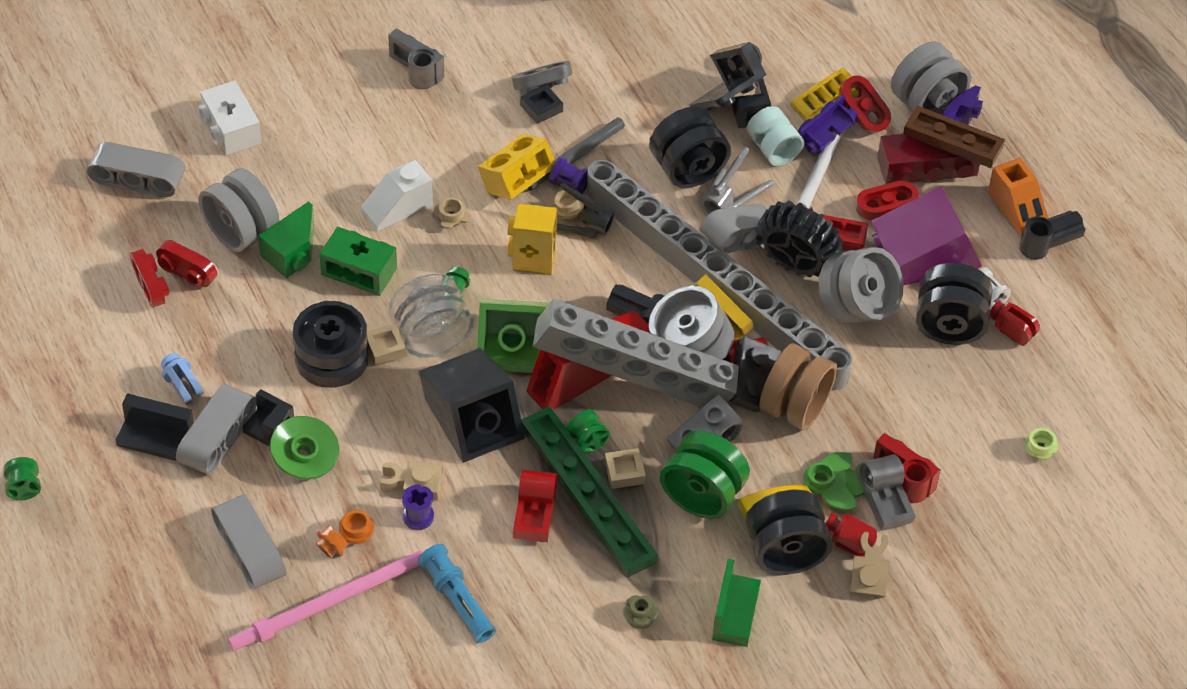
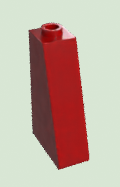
(560, 380)

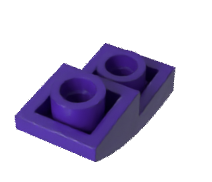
(965, 106)

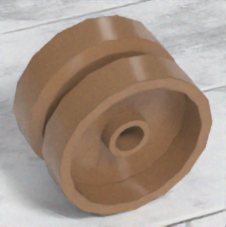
(798, 386)

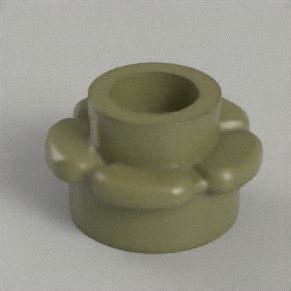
(637, 618)

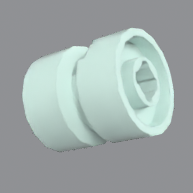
(775, 136)

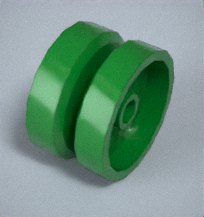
(704, 474)

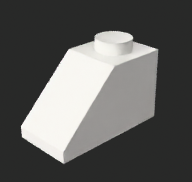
(399, 196)

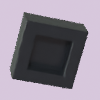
(541, 104)

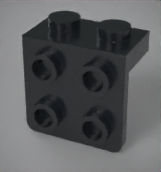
(740, 71)

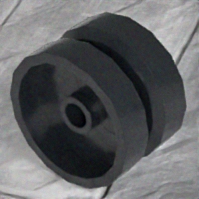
(689, 147)
(954, 304)
(330, 344)
(789, 532)

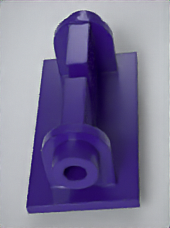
(832, 116)

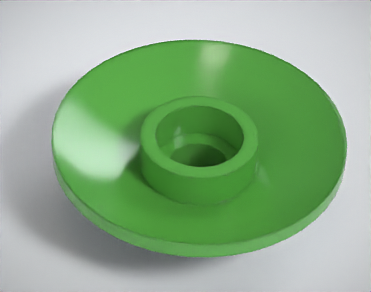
(308, 435)

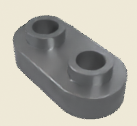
(555, 73)

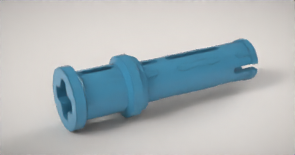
(450, 582)

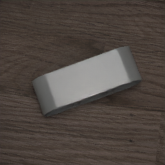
(136, 169)
(734, 227)
(216, 429)
(248, 541)

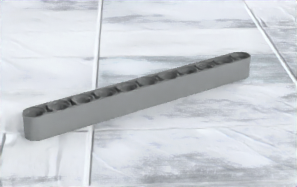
(698, 256)

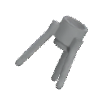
(721, 195)

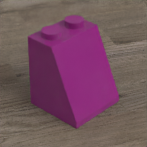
(924, 236)

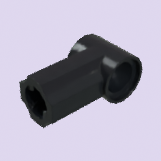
(1044, 233)
(625, 300)

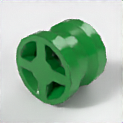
(588, 431)
(21, 478)

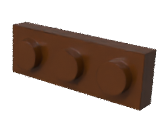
(954, 136)

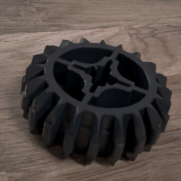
(798, 237)

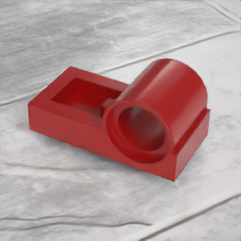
(915, 468)
(535, 505)

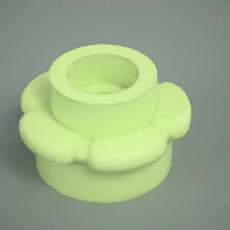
(1041, 437)

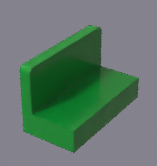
(735, 607)

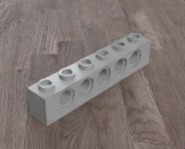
(634, 354)

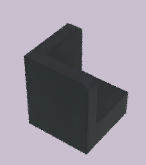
(747, 106)
(269, 414)

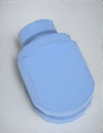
(177, 368)

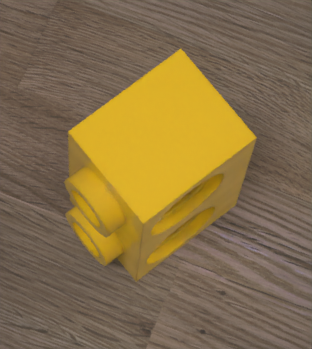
(517, 166)

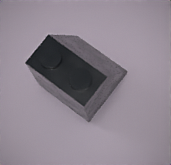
(473, 403)

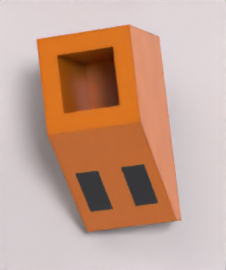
(1016, 193)

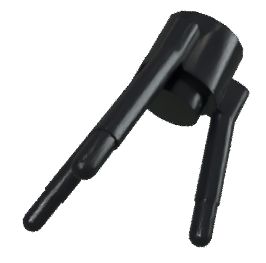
(596, 216)

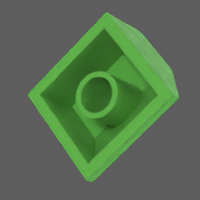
(508, 332)

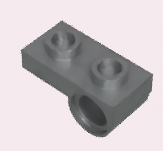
(424, 63)
(714, 418)
(883, 488)

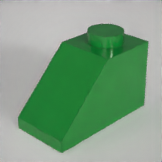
(289, 241)

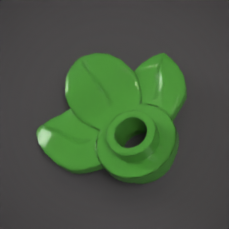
(839, 482)

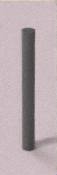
(586, 145)

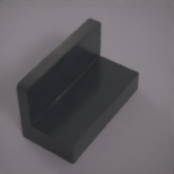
(153, 426)

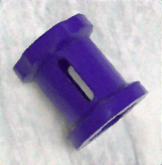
(570, 175)
(418, 510)

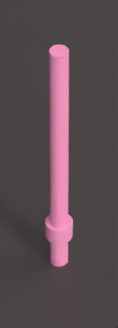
(265, 629)

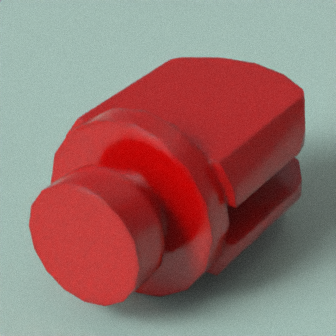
(1014, 322)
(849, 533)

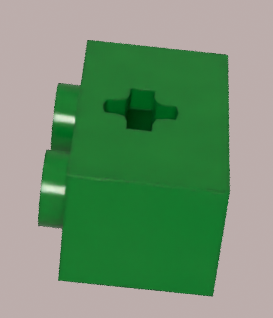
(358, 260)

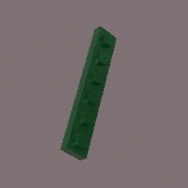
(589, 492)

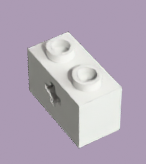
(229, 117)

